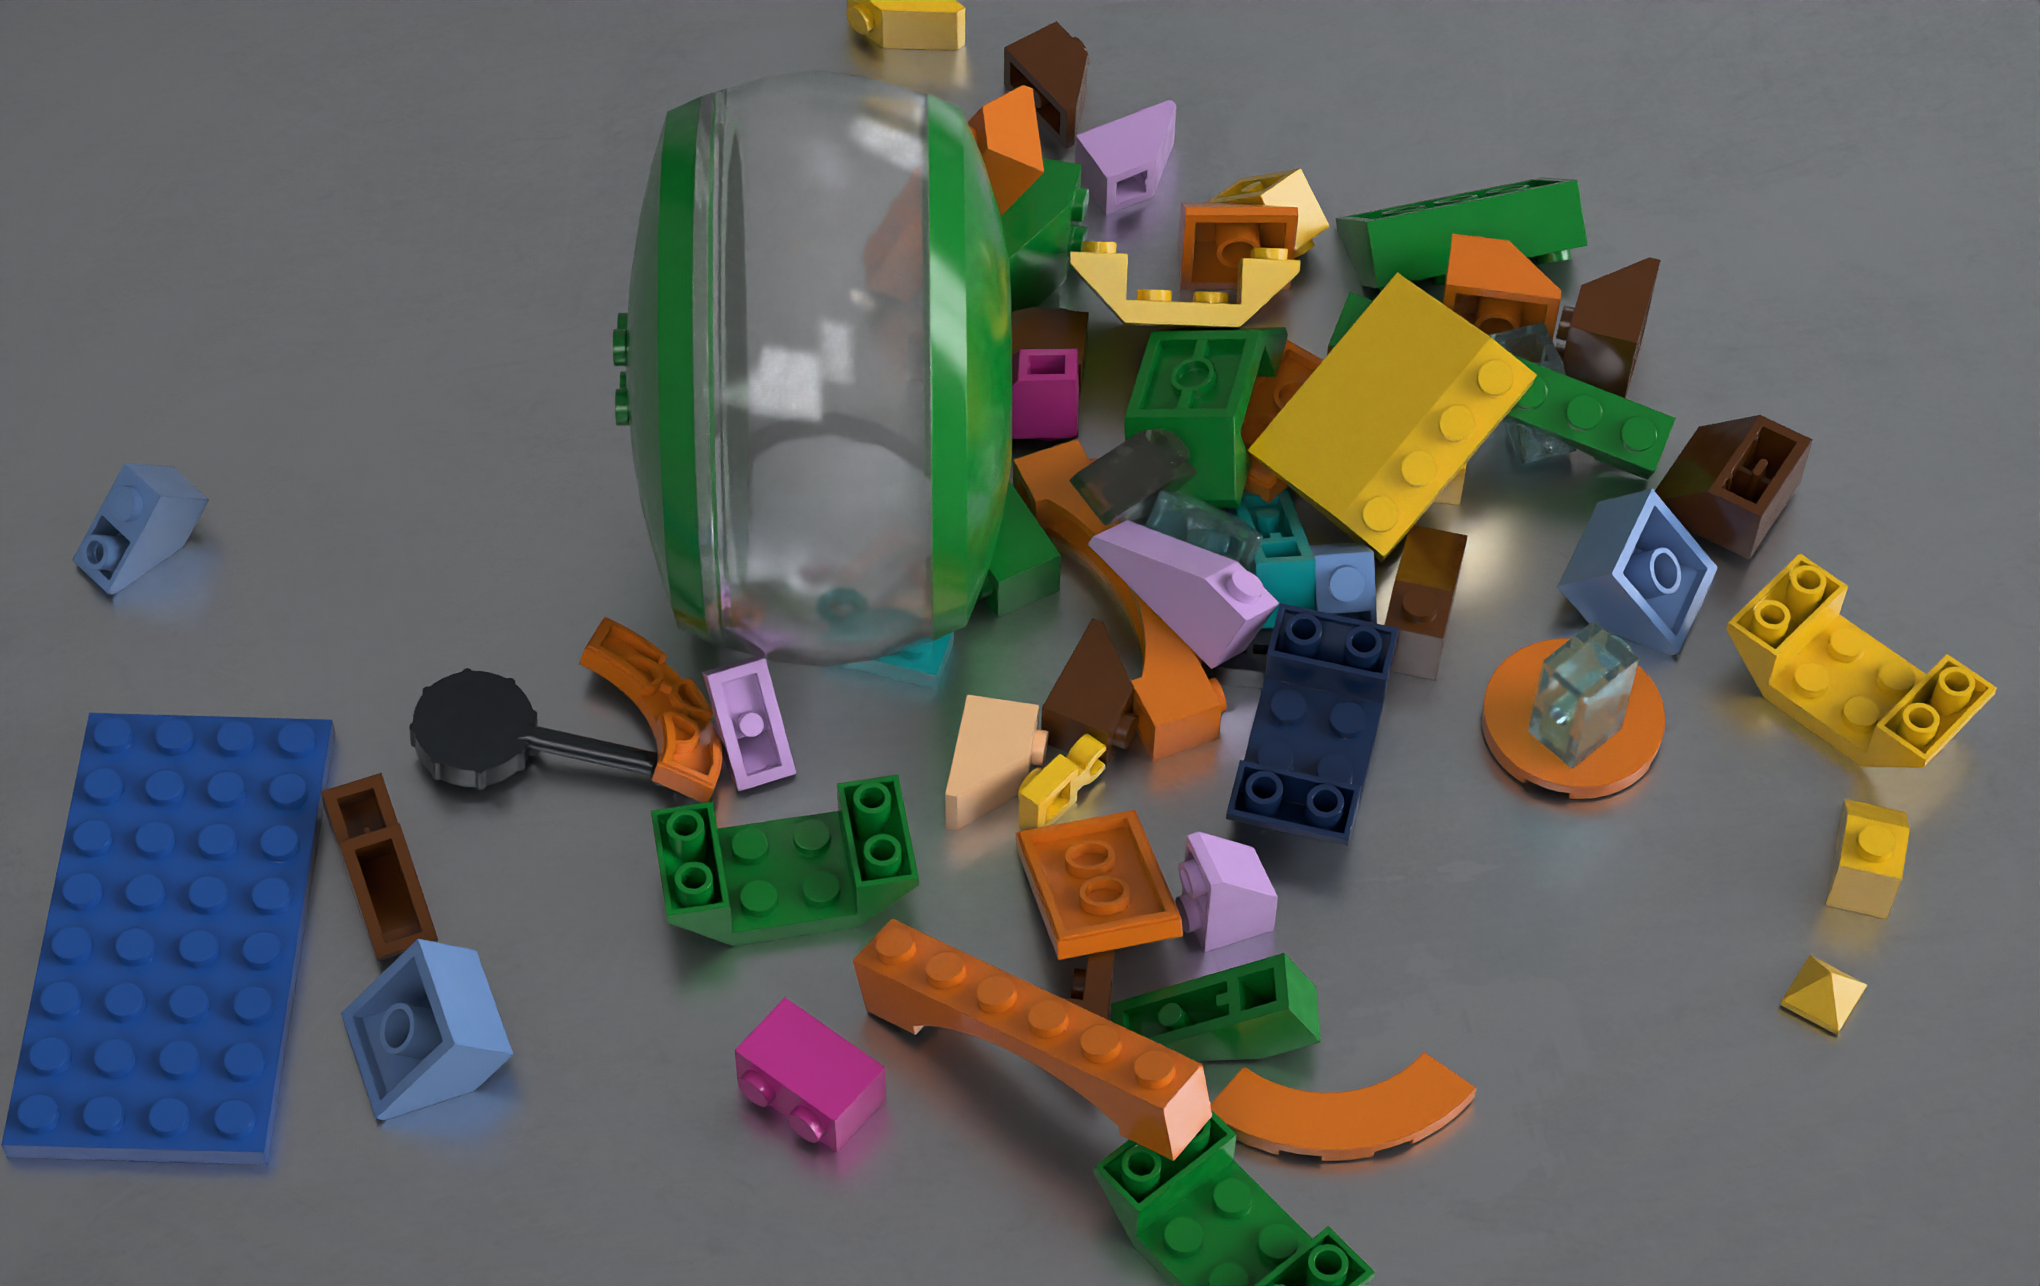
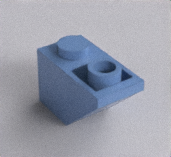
(139, 525)
(1345, 580)

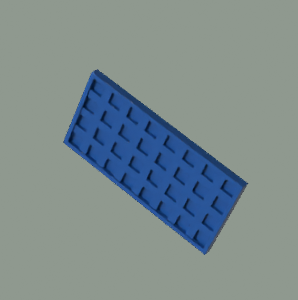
(172, 941)

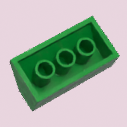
(1414, 239)

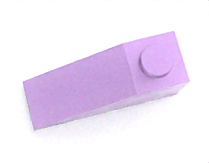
(1194, 591)

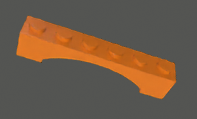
(1173, 696)
(1135, 1082)

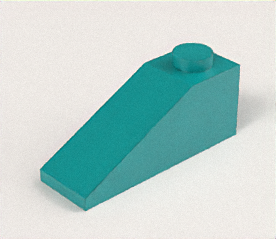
(1284, 555)

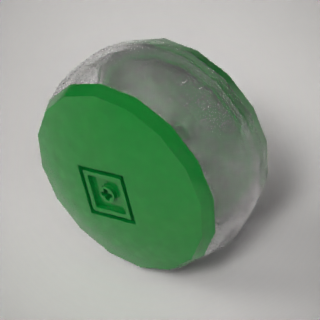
(819, 367)

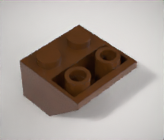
(1735, 480)

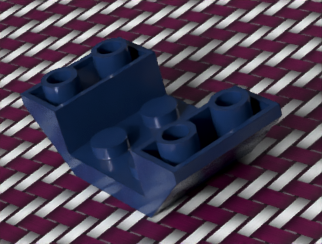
(1314, 725)

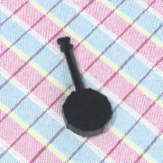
(483, 730)

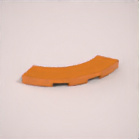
(674, 707)
(1346, 1122)

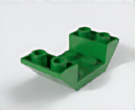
(1200, 391)
(786, 872)
(1213, 1223)

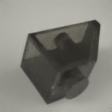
(1130, 476)

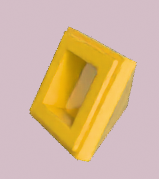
(1823, 994)

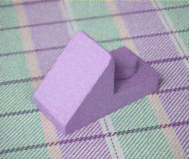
(749, 723)

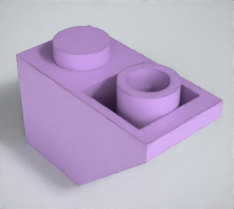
(1126, 156)
(1224, 892)

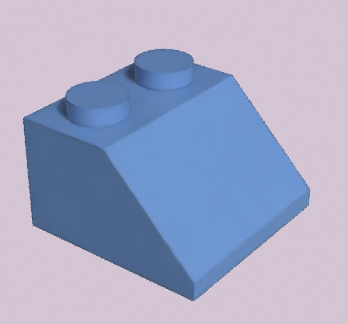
(1638, 572)
(426, 1029)

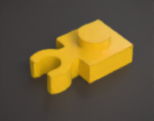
(1053, 790)

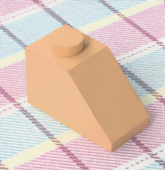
(992, 757)

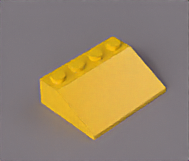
(1392, 415)

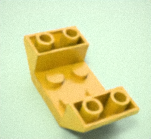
(1257, 283)
(1844, 679)

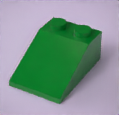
(1044, 231)

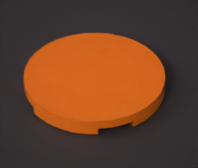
(1606, 770)

